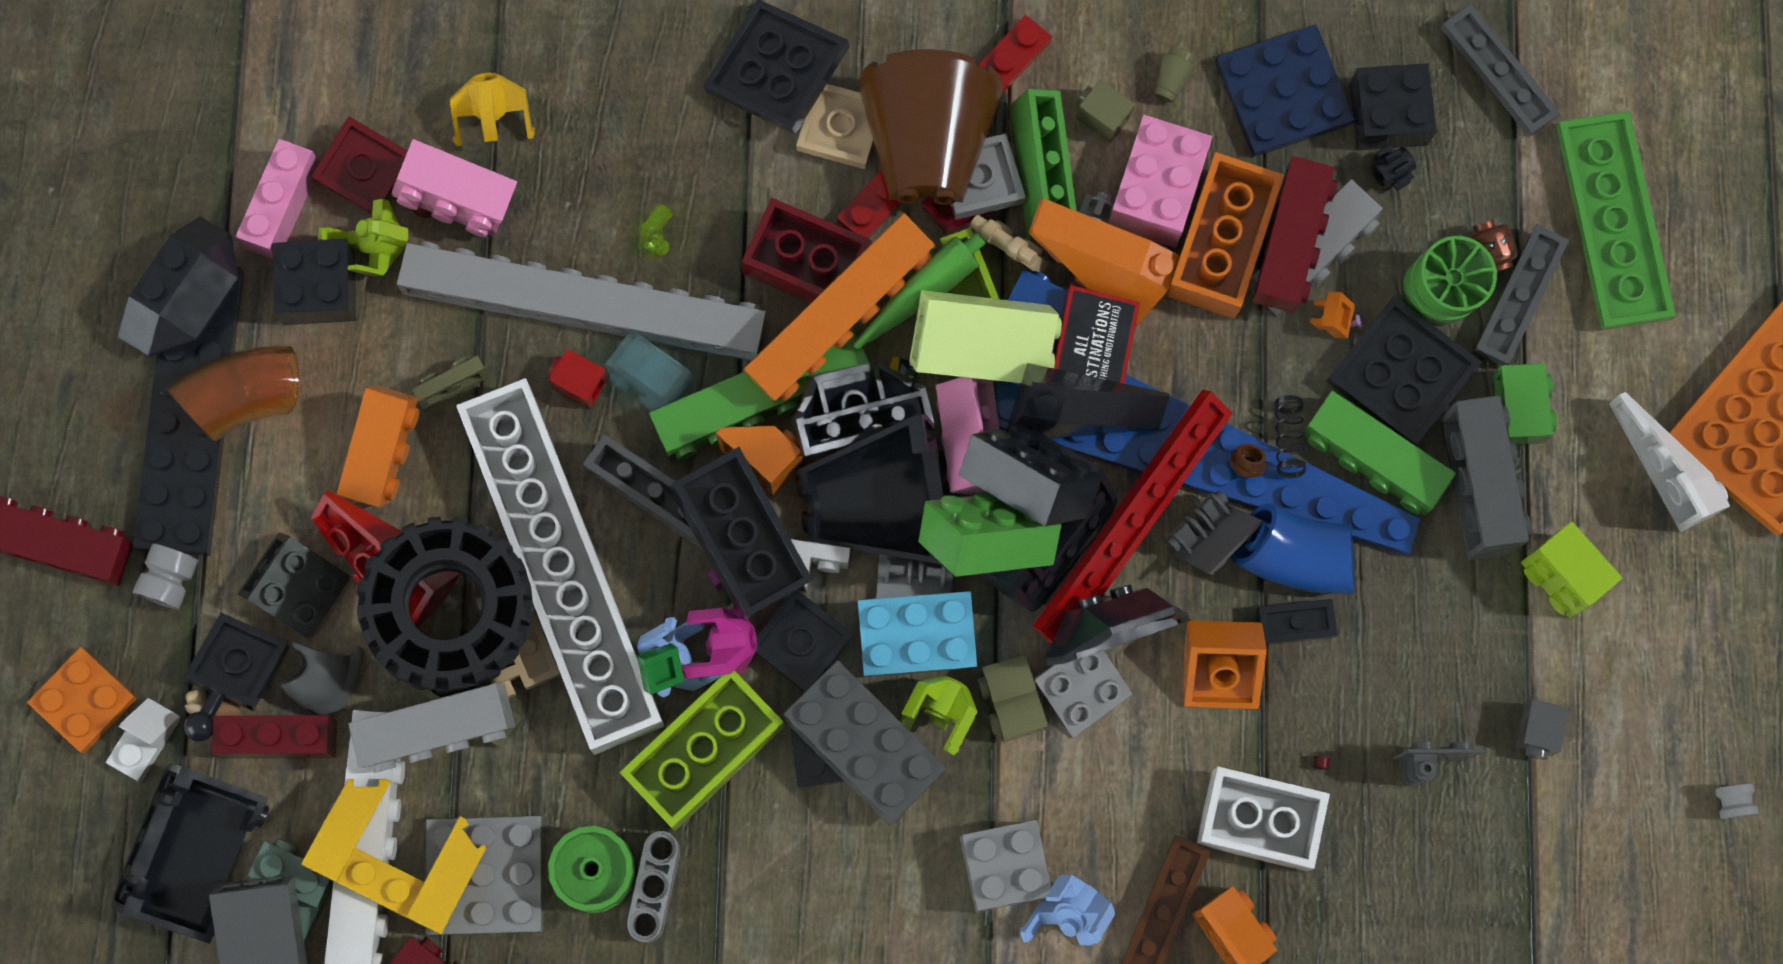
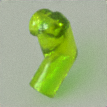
(652, 231)

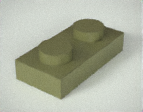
(437, 387)

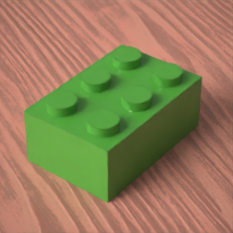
(985, 535)

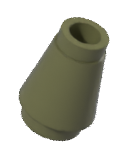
(1174, 73)

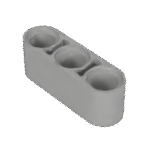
(649, 868)

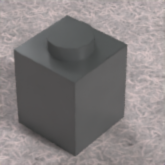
(1541, 729)

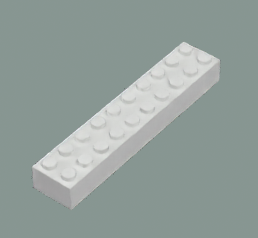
(561, 566)

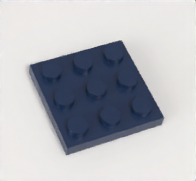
(1284, 90)

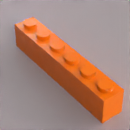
(838, 308)

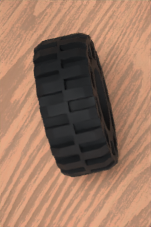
(434, 549)

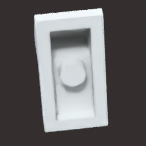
(827, 557)
(144, 738)

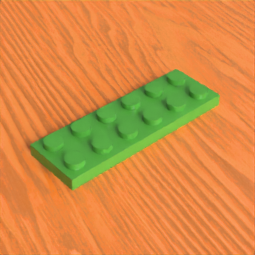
(1615, 221)

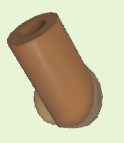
(196, 700)

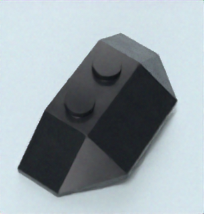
(181, 289)
(854, 405)
(1112, 622)

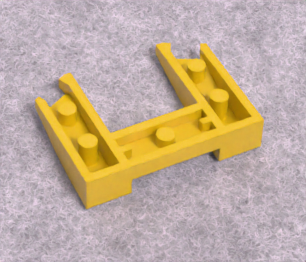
(338, 859)

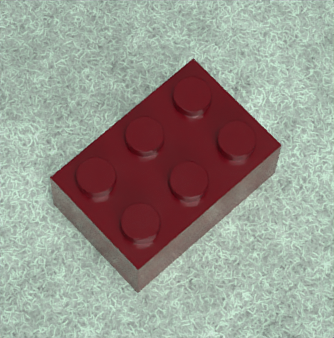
(799, 251)

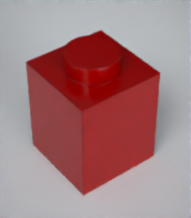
(577, 378)

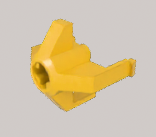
(489, 98)

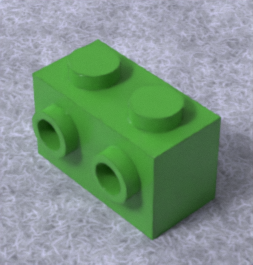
(1526, 395)

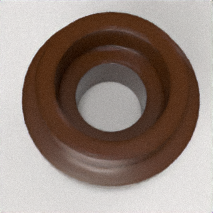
(1248, 461)

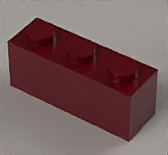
(274, 736)

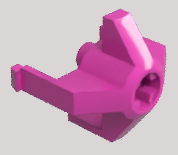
(729, 643)

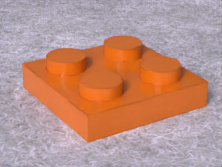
(82, 700)

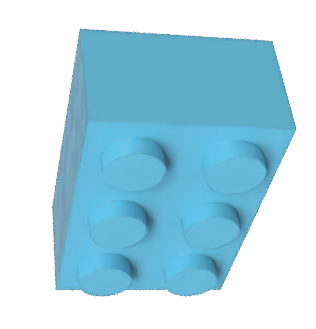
(917, 634)

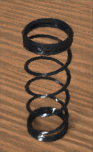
(1292, 461)

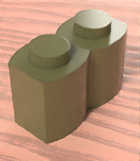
(1012, 698)

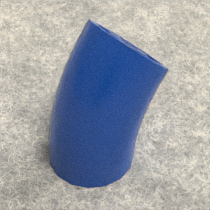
(1299, 552)

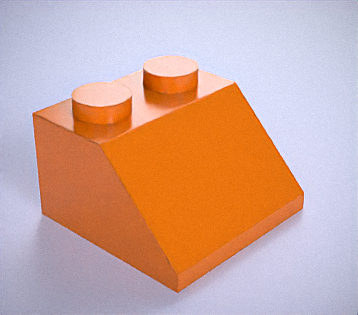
(769, 452)
(1223, 664)
(1234, 928)

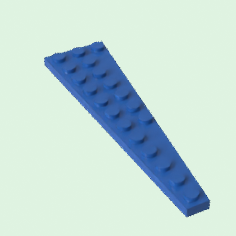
(1310, 496)

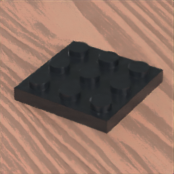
(776, 66)
(1403, 371)

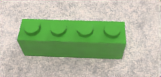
(1041, 151)
(1378, 454)

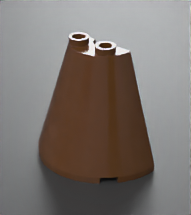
(929, 121)

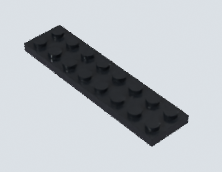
(179, 457)

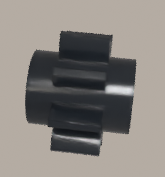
(1393, 167)

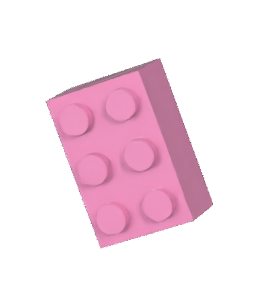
(1160, 181)
(453, 189)

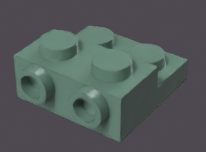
(311, 887)

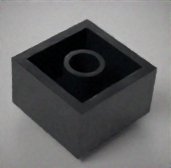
(1392, 106)
(314, 282)

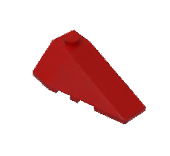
(359, 535)

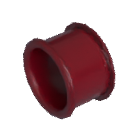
(1321, 762)

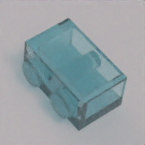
(647, 372)

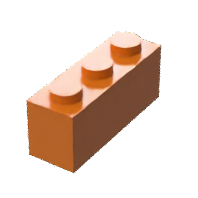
(378, 446)

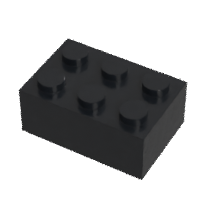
(1030, 475)

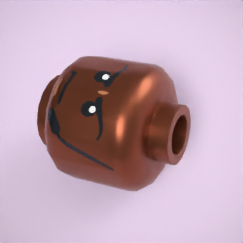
(1497, 241)

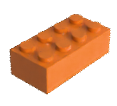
(1225, 235)

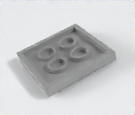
(507, 882)

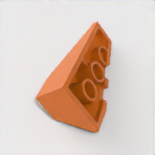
(1105, 255)

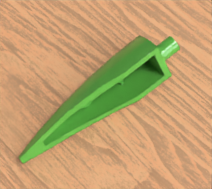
(940, 274)

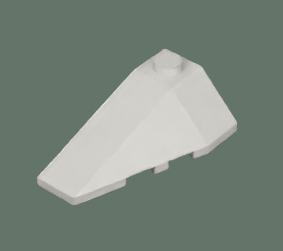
(1678, 476)

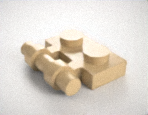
(1001, 236)
(533, 664)

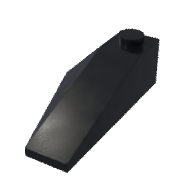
(1080, 405)

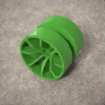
(1450, 280)

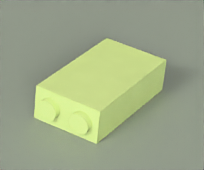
(982, 336)

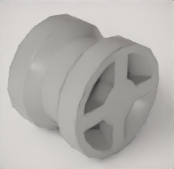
(1736, 801)

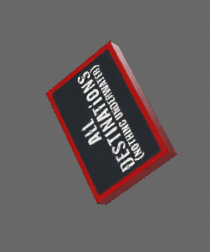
(1096, 334)

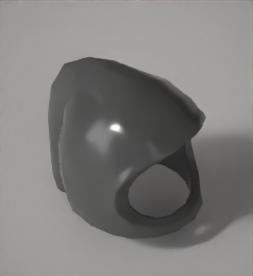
(324, 679)

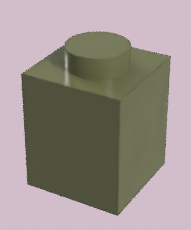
(1104, 110)

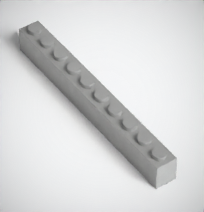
(582, 301)

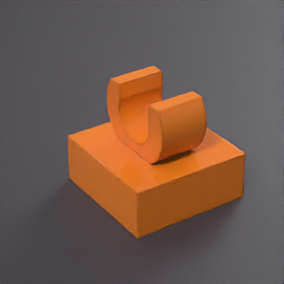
(1336, 315)

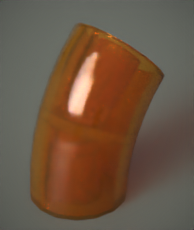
(239, 388)

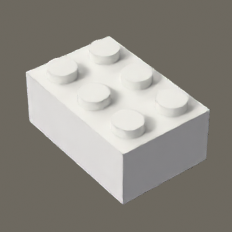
(1263, 819)

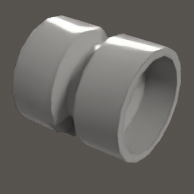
(165, 576)

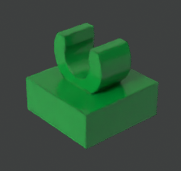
(660, 668)

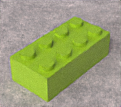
(702, 749)

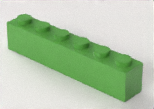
(735, 403)

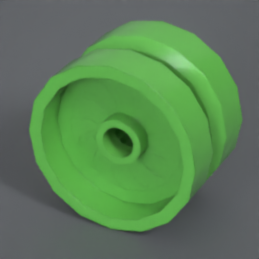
(592, 846)

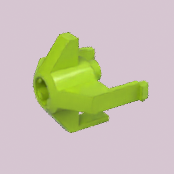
(376, 236)
(946, 703)

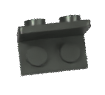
(294, 584)

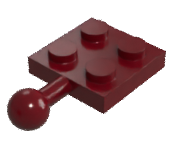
(361, 166)

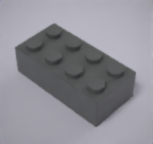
(1485, 478)
(863, 743)

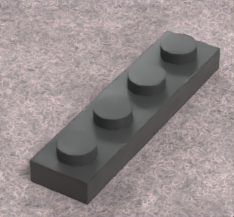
(1500, 70)
(1521, 295)

